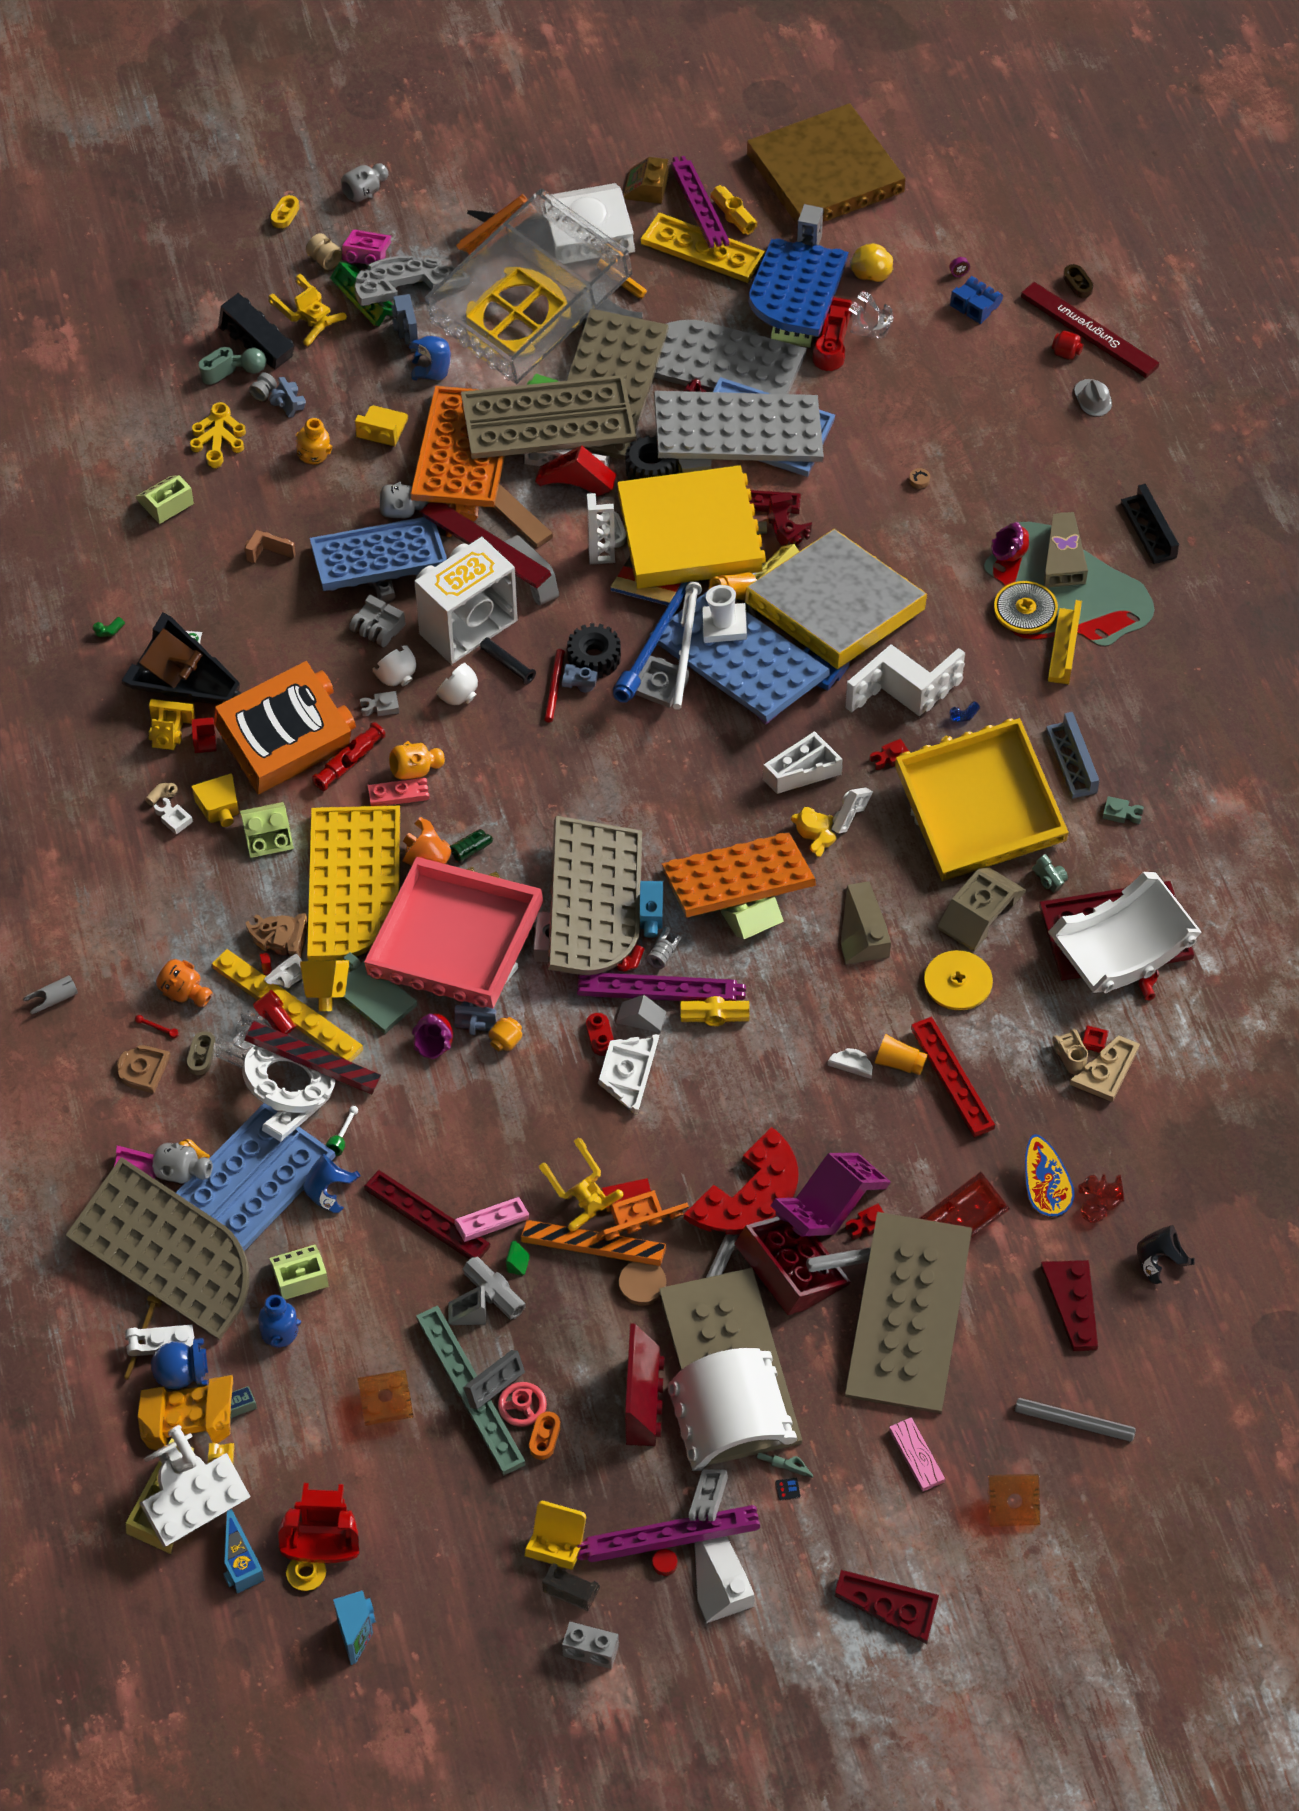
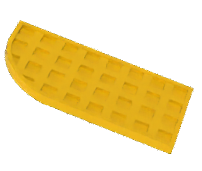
(351, 878)

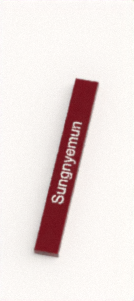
(1090, 329)

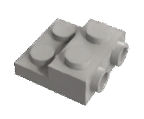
(659, 681)

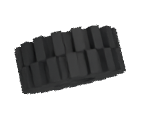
(594, 638)

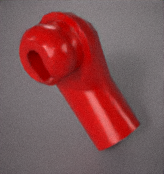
(631, 962)
(1146, 986)

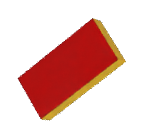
(629, 1189)

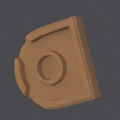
(142, 1067)

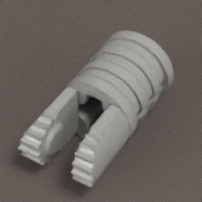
(662, 949)

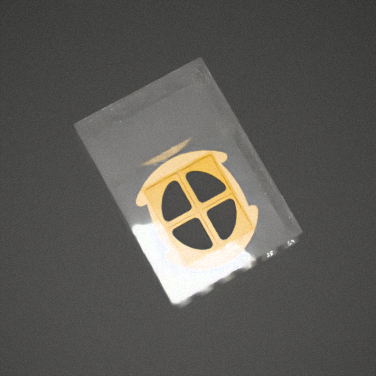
(538, 248)

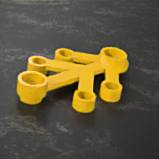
(219, 414)

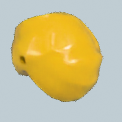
(872, 263)

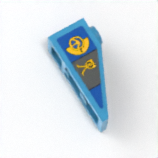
(240, 1561)

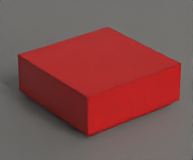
(1095, 1038)

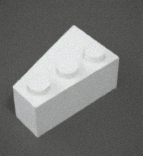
(802, 764)

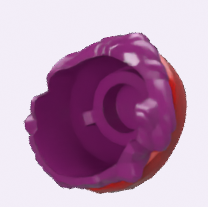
(1010, 543)
(432, 1036)

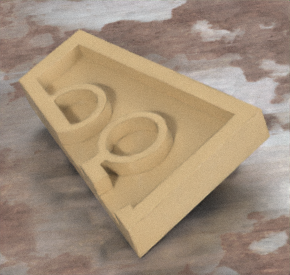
(1108, 1070)

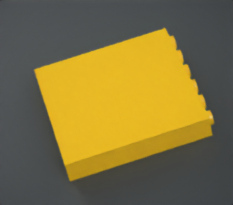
(690, 526)

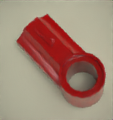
(271, 1009)

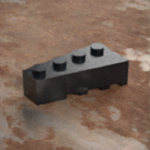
(254, 330)

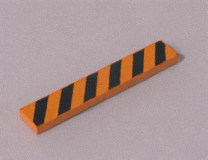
(587, 1242)

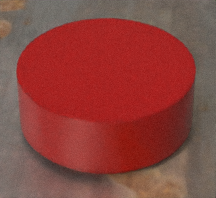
(665, 1562)

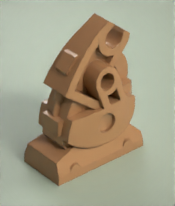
(280, 933)

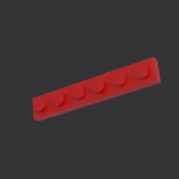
(953, 1077)

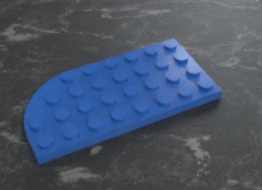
(796, 285)

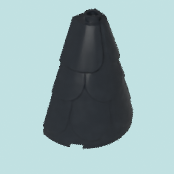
(206, 684)

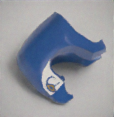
(437, 351)
(320, 1177)

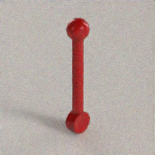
(173, 1033)

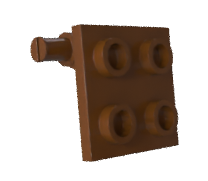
(170, 659)

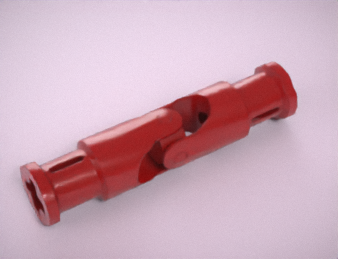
(357, 748)

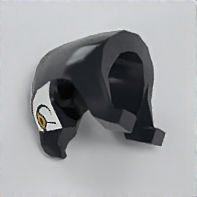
(1157, 1244)

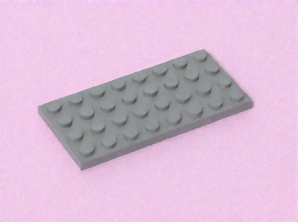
(738, 426)

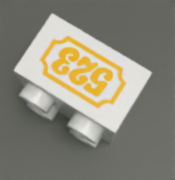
(466, 599)

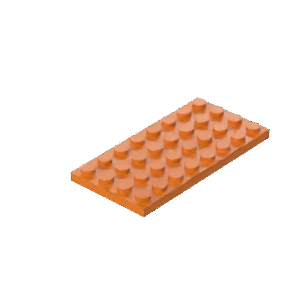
(445, 462)

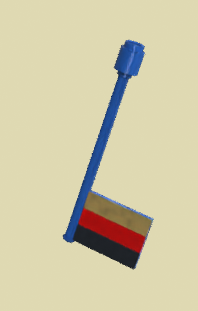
(667, 595)

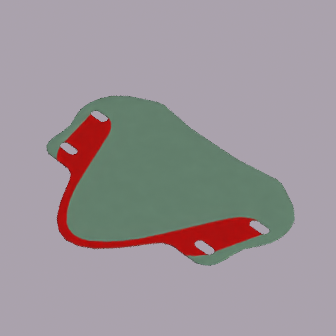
(1104, 597)

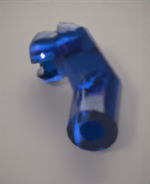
(959, 715)

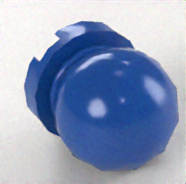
(179, 1365)

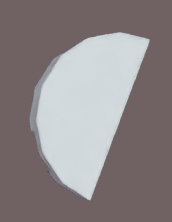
(852, 1061)

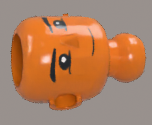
(181, 983)

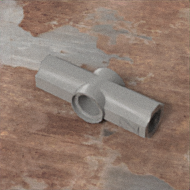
(496, 1287)

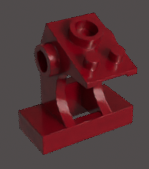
(779, 515)

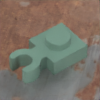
(1119, 809)

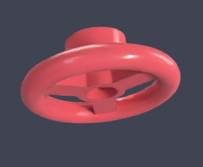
(522, 1392)

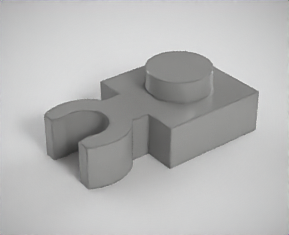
(383, 704)

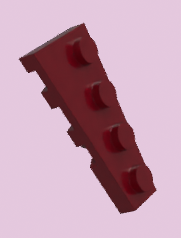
(1074, 1301)
(892, 1603)

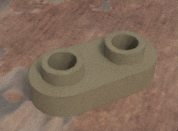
(200, 1054)

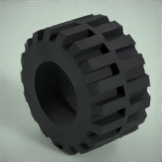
(645, 451)

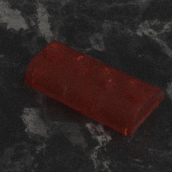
(971, 1205)

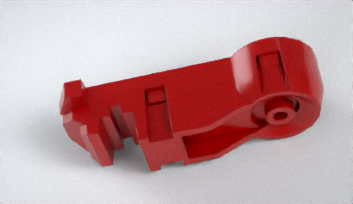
(829, 348)

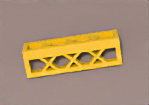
(1064, 644)

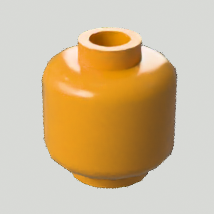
(505, 1034)

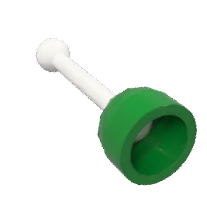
(336, 1142)

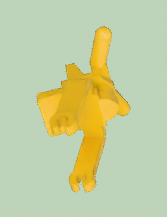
(308, 308)
(586, 1191)

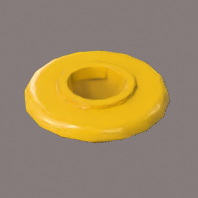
(309, 1582)

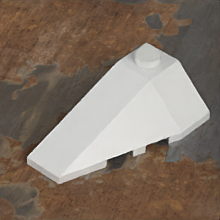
(720, 1580)

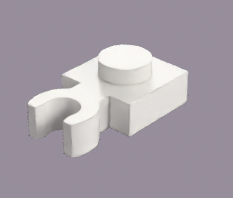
(174, 818)

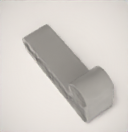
(549, 589)

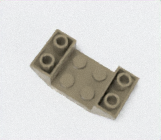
(978, 906)

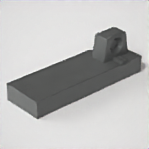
(494, 1379)

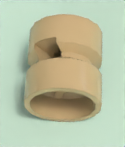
(324, 251)

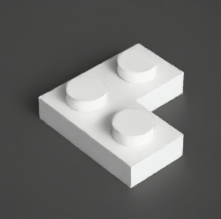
(853, 802)

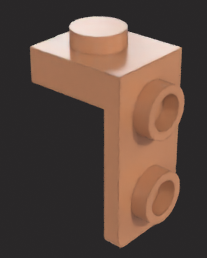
(265, 540)

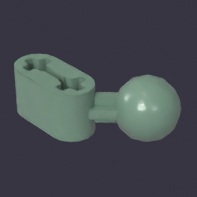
(223, 363)

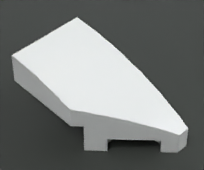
(286, 973)

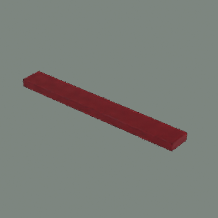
(468, 532)

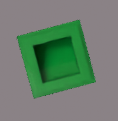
(517, 1259)

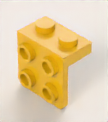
(381, 425)
(556, 1535)

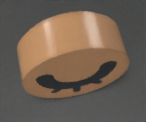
(919, 478)

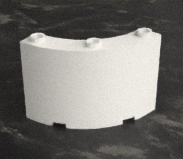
(1126, 936)

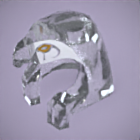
(871, 321)

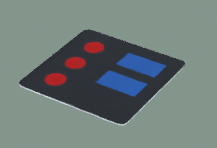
(788, 1488)

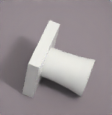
(723, 618)

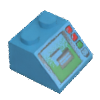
(355, 1622)

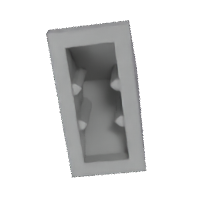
(642, 1014)
(468, 1308)

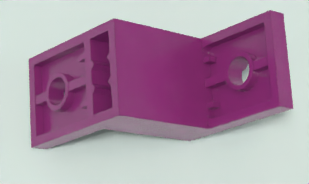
(830, 1194)

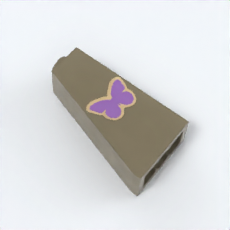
(1065, 556)

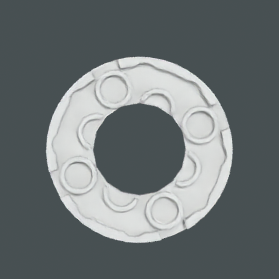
(267, 1091)

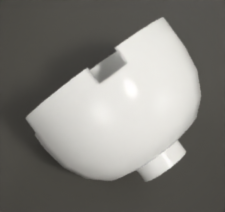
(396, 667)
(459, 686)

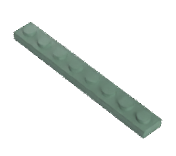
(461, 1373)

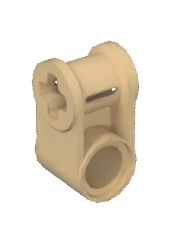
(1070, 1048)

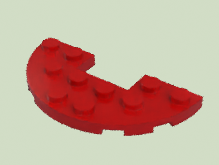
(775, 1178)

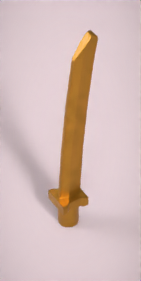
(153, 1302)

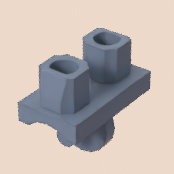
(285, 397)
(474, 1018)

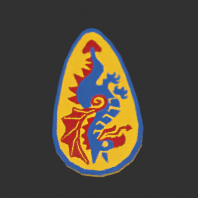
(1046, 1178)

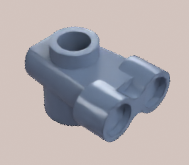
(580, 677)

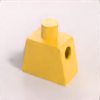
(217, 799)
(324, 981)

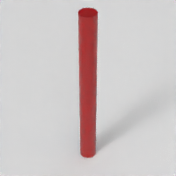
(556, 674)

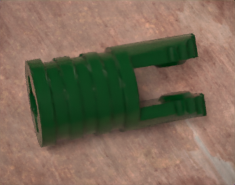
(470, 845)

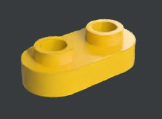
(285, 211)

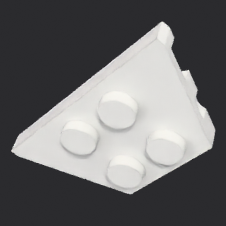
(628, 1069)

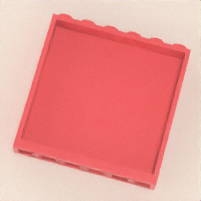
(454, 932)

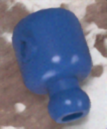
(278, 1322)

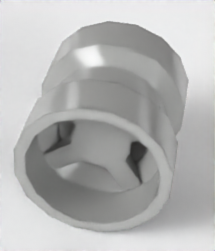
(264, 385)

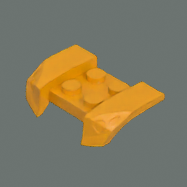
(193, 1409)

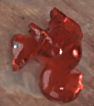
(1106, 1197)

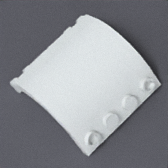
(728, 1402)

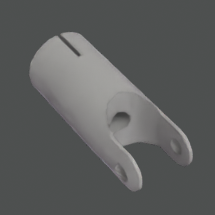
(53, 993)

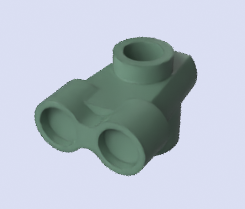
(1050, 876)

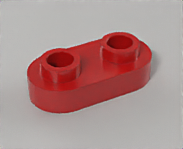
(599, 1032)

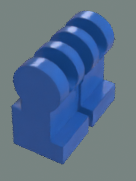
(975, 299)

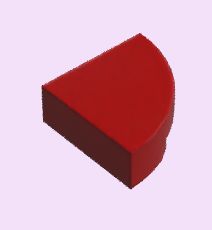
(266, 963)

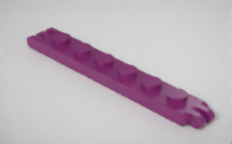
(699, 202)
(659, 987)
(668, 1534)

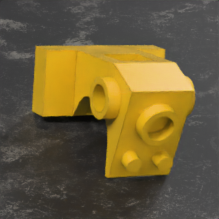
(167, 728)

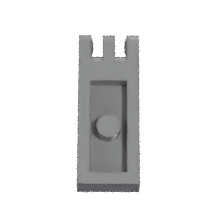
(708, 1494)

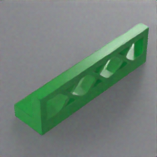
(345, 278)

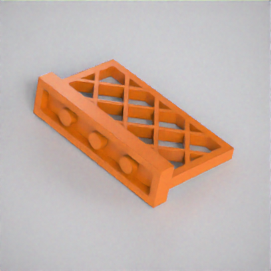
(481, 233)

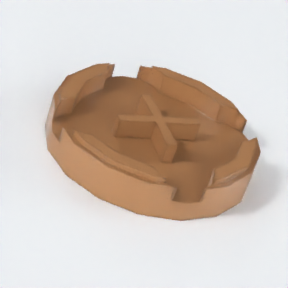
(641, 1283)

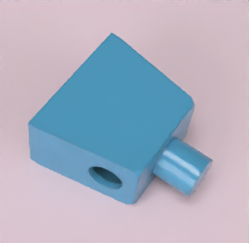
(651, 907)

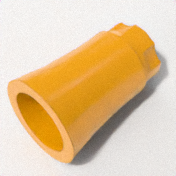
(737, 582)
(900, 1056)

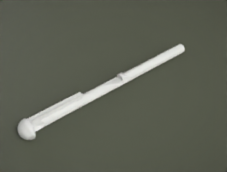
(692, 590)

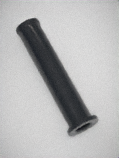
(508, 660)

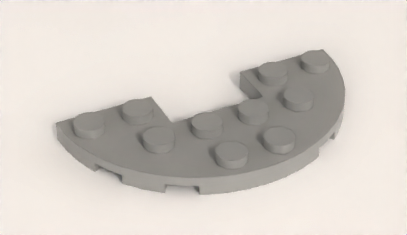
(384, 275)

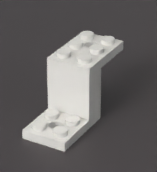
(905, 680)

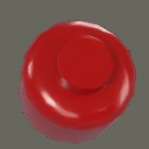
(1067, 345)

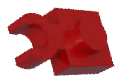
(888, 754)
(865, 1221)

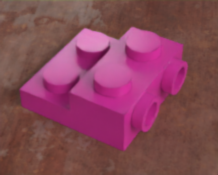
(365, 247)

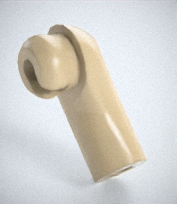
(162, 790)

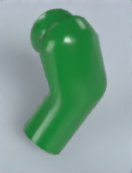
(110, 630)

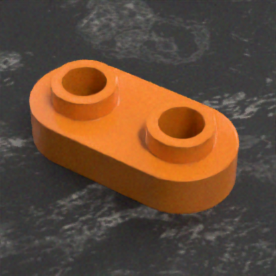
(544, 1437)

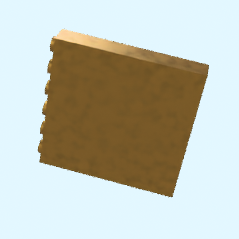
(826, 164)

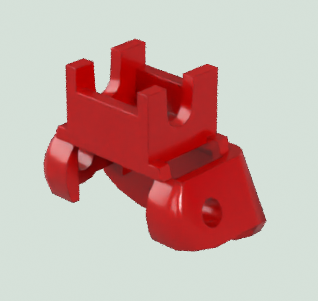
(326, 1529)

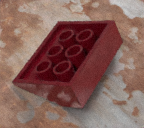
(780, 1262)
(643, 1389)

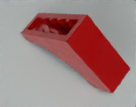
(579, 469)

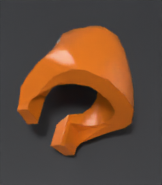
(427, 845)

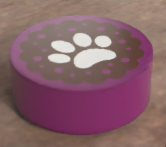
(959, 266)

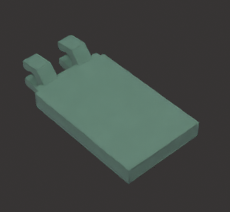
(375, 999)

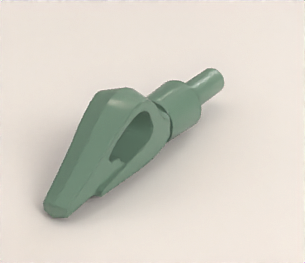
(787, 1464)

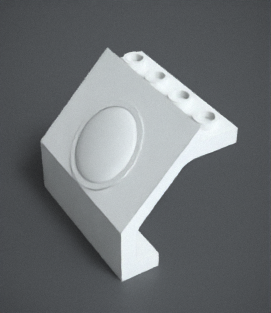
(604, 209)

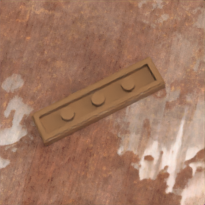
(521, 518)

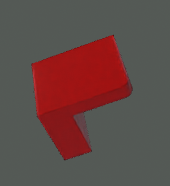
(204, 735)

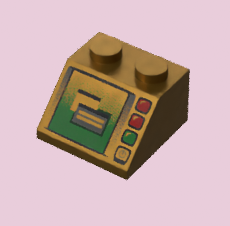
(647, 181)

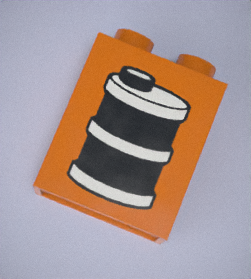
(284, 726)

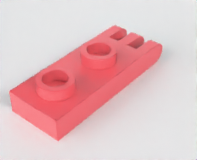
(398, 792)

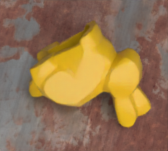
(815, 827)

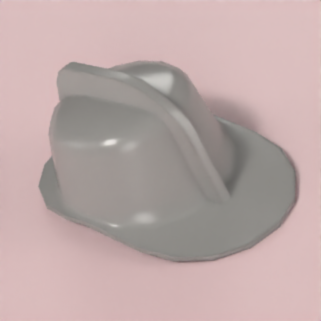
(1093, 397)

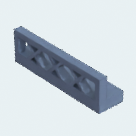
(1079, 751)

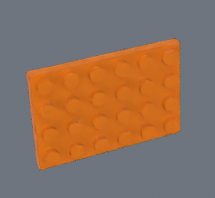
(738, 874)

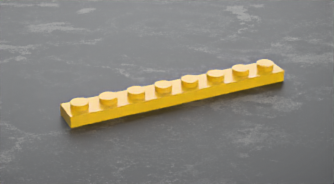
(304, 1017)

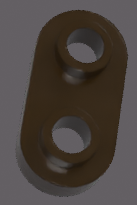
(1078, 280)

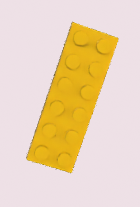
(688, 243)

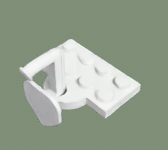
(190, 1489)

